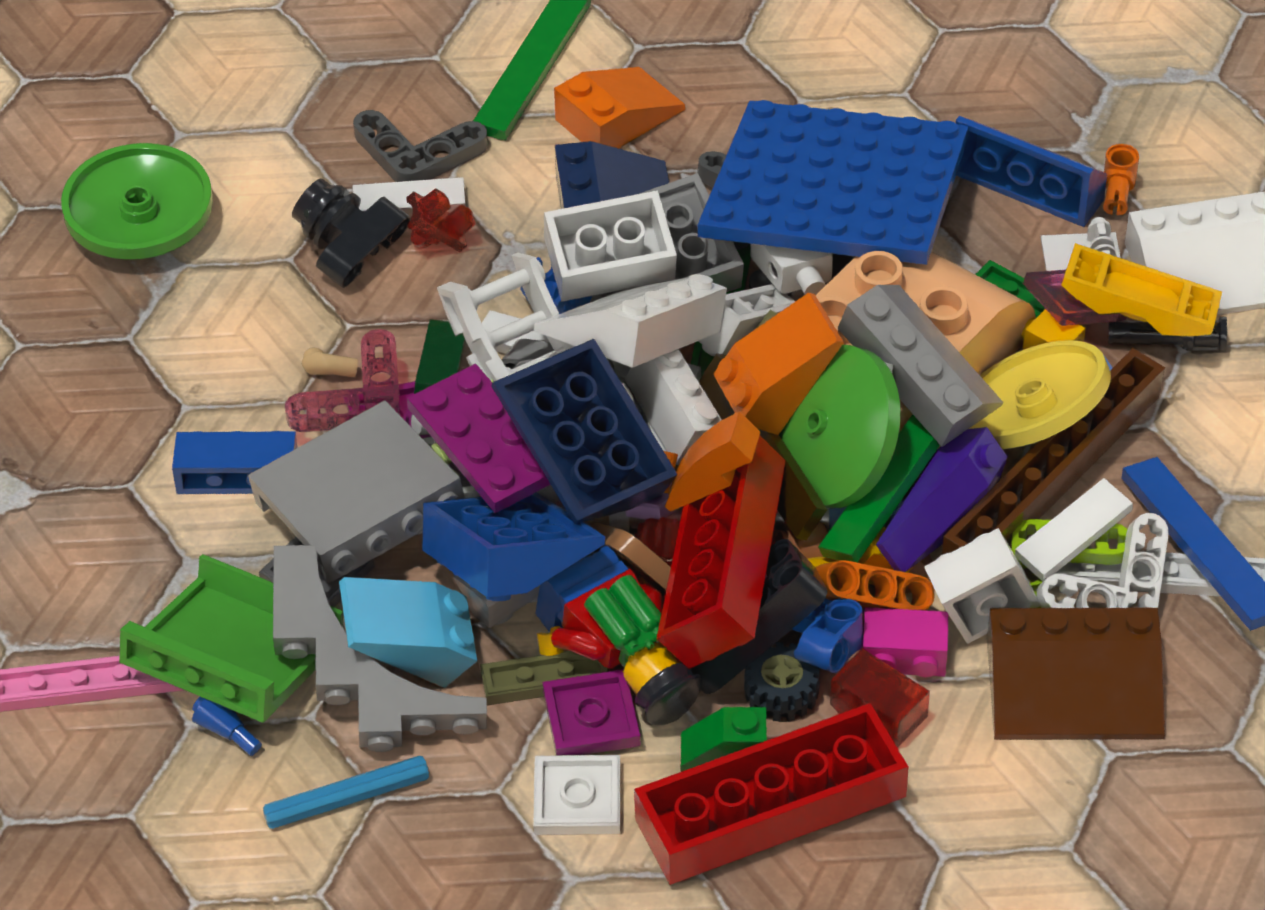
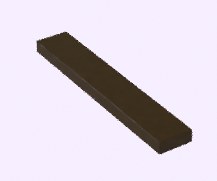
(797, 499)

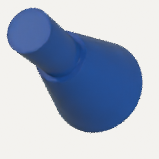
(224, 723)

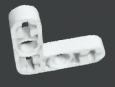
(1119, 595)

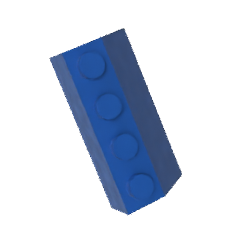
(1031, 173)

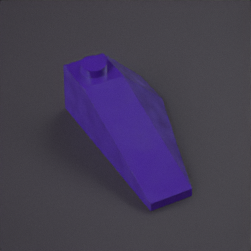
(942, 496)

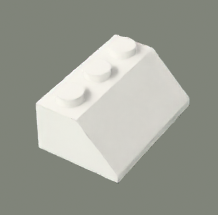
(672, 401)

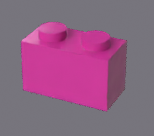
(908, 639)

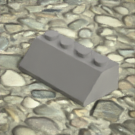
(927, 368)

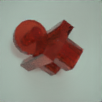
(433, 223)

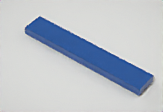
(1200, 539)

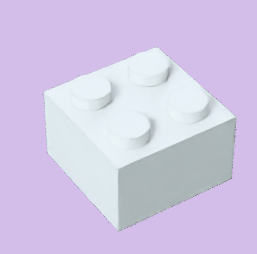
(980, 578)

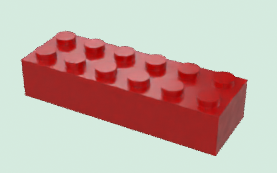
(722, 563)
(770, 793)

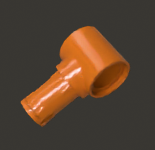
(1121, 171)

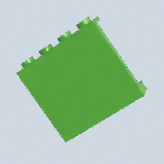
(219, 643)

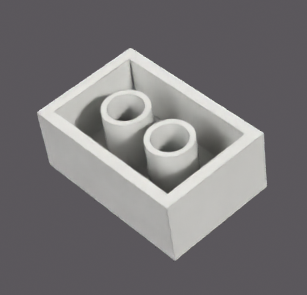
(609, 245)

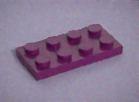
(479, 437)

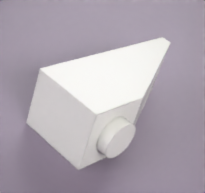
(742, 315)

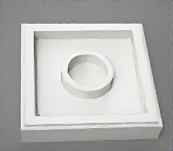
(576, 795)

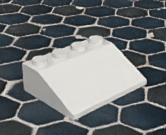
(1207, 243)
(644, 319)

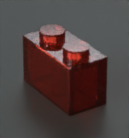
(895, 697)

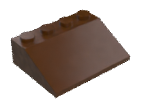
(1076, 673)

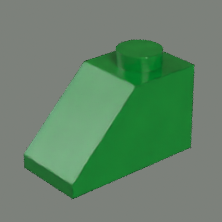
(722, 734)

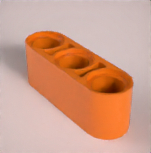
(889, 586)

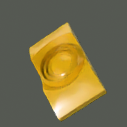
(1141, 293)

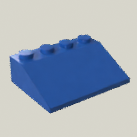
(505, 549)

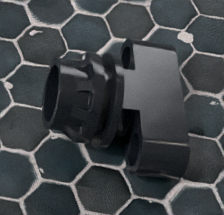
(348, 234)

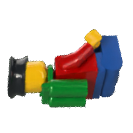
(615, 619)

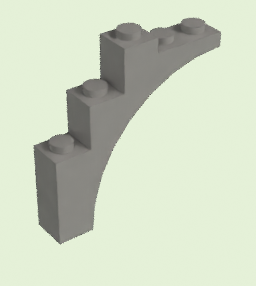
(385, 701)

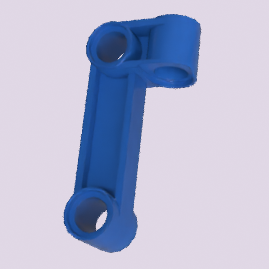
(830, 634)

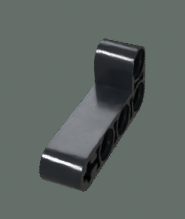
(787, 598)

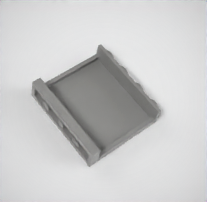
(356, 488)

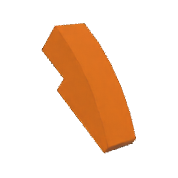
(713, 460)

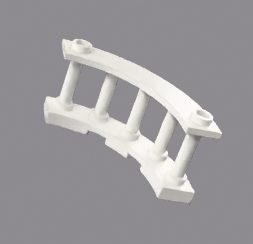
(461, 311)

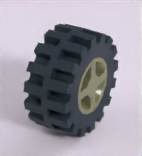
(797, 682)

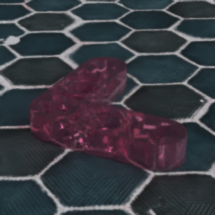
(369, 395)

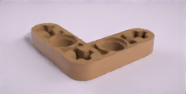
(635, 555)

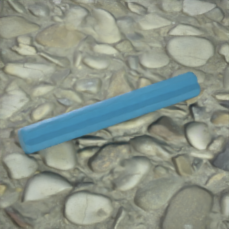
(345, 792)

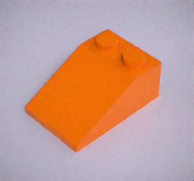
(613, 105)
(779, 364)

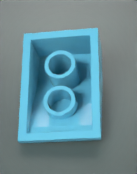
(410, 626)

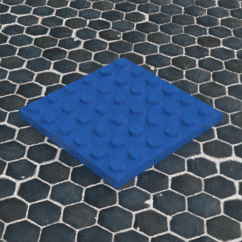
(835, 181)

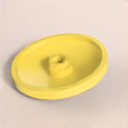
(1044, 391)

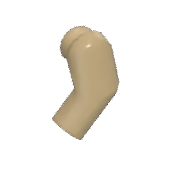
(321, 363)

